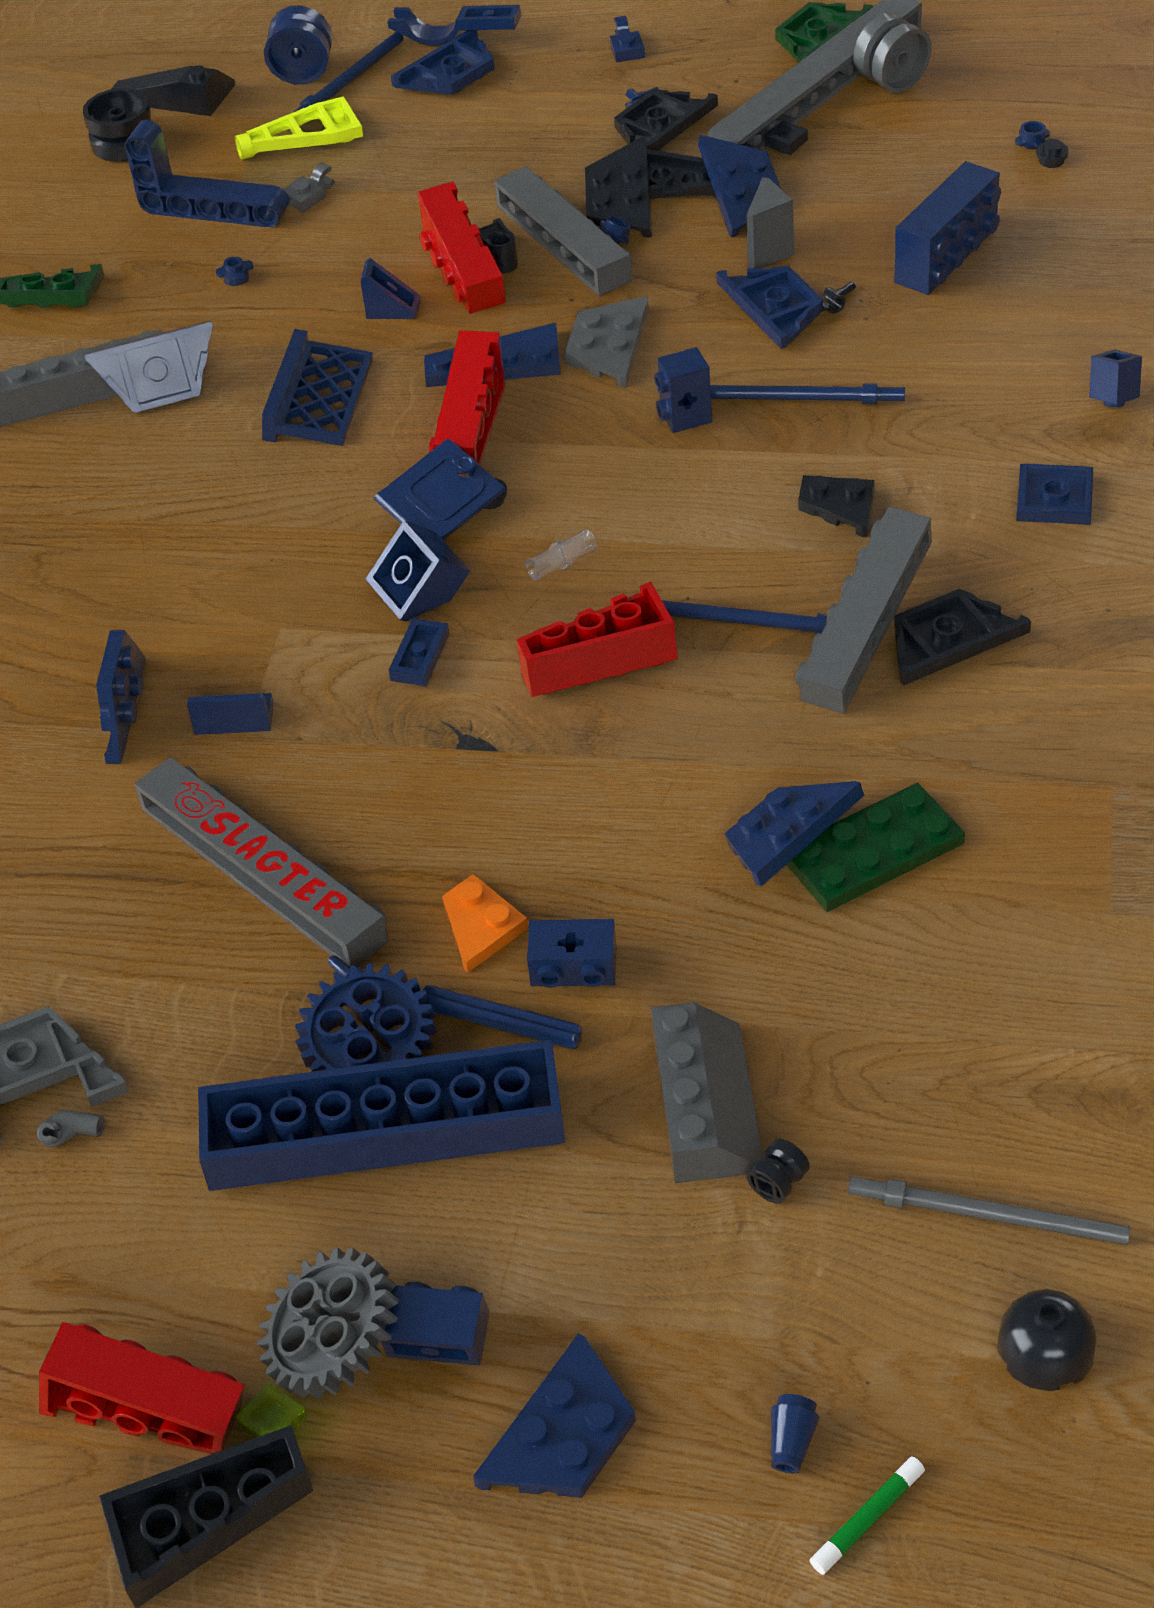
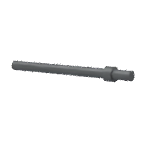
(897, 1194)

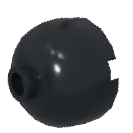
(1047, 1340)

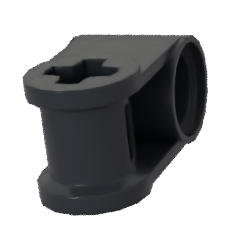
(501, 245)

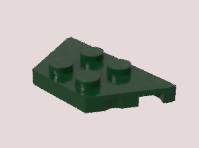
(814, 26)

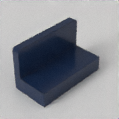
(231, 713)

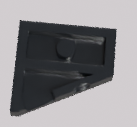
(838, 500)

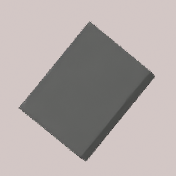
(769, 225)

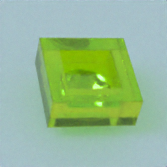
(270, 1412)

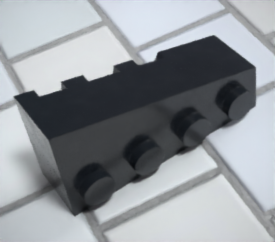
(200, 1509)

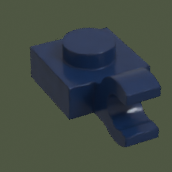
(626, 44)

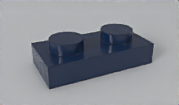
(419, 652)

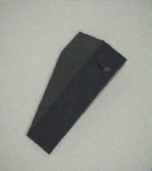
(183, 89)

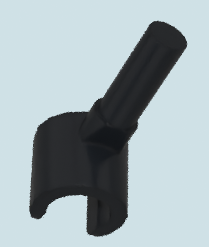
(836, 298)

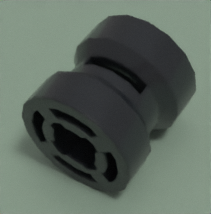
(778, 1170)

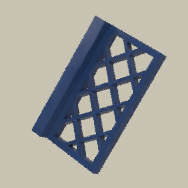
(291, 385)

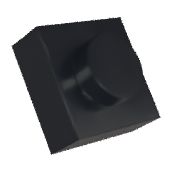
(786, 137)

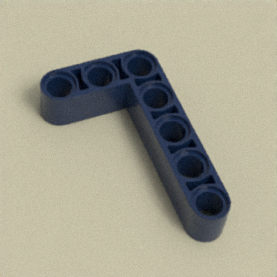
(195, 197)

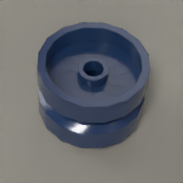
(298, 45)

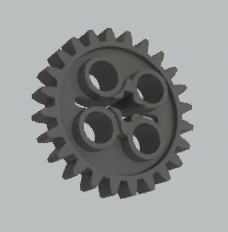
(328, 1323)

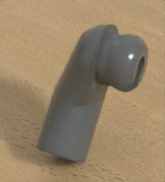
(68, 1124)

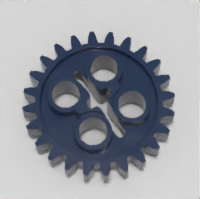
(395, 1003)

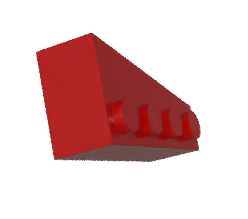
(459, 249)
(472, 393)
(599, 643)
(137, 1390)

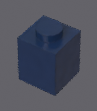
(1115, 377)

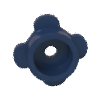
(1032, 134)
(616, 228)
(235, 271)

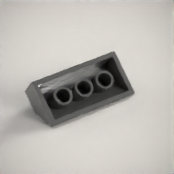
(705, 1093)

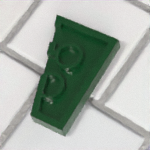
(60, 289)

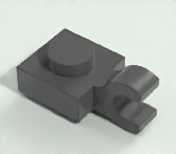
(307, 192)

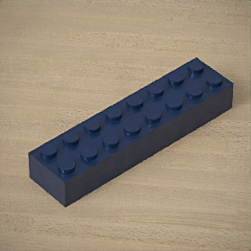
(379, 1115)

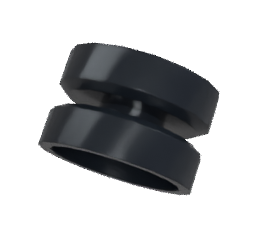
(111, 120)

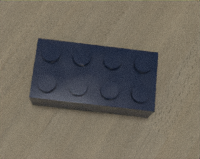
(946, 227)

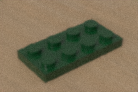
(875, 846)

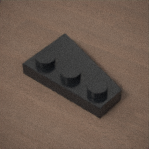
(677, 175)

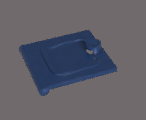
(435, 493)

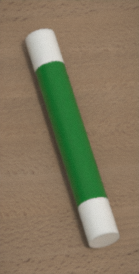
(867, 1515)

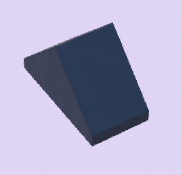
(386, 295)

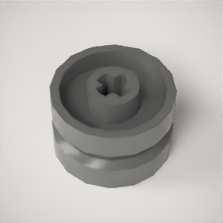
(892, 52)

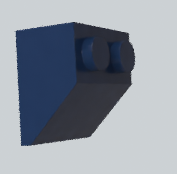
(416, 572)

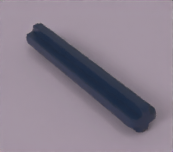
(504, 1017)

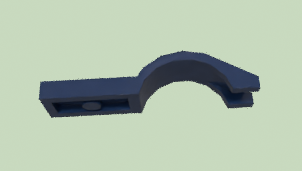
(470, 18)

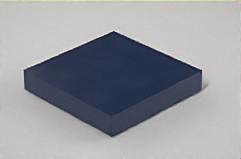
(1055, 494)

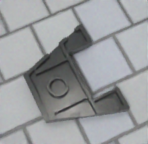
(45, 1050)

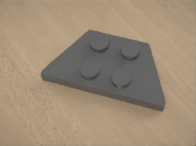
(608, 339)

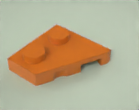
(480, 921)

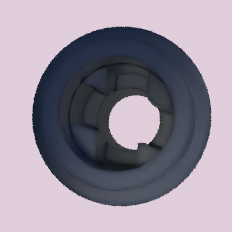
(791, 1431)

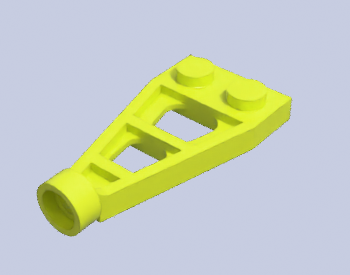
(335, 114)

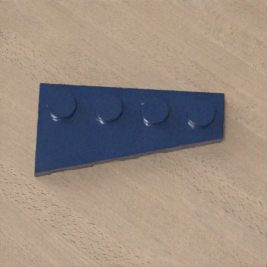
(523, 355)

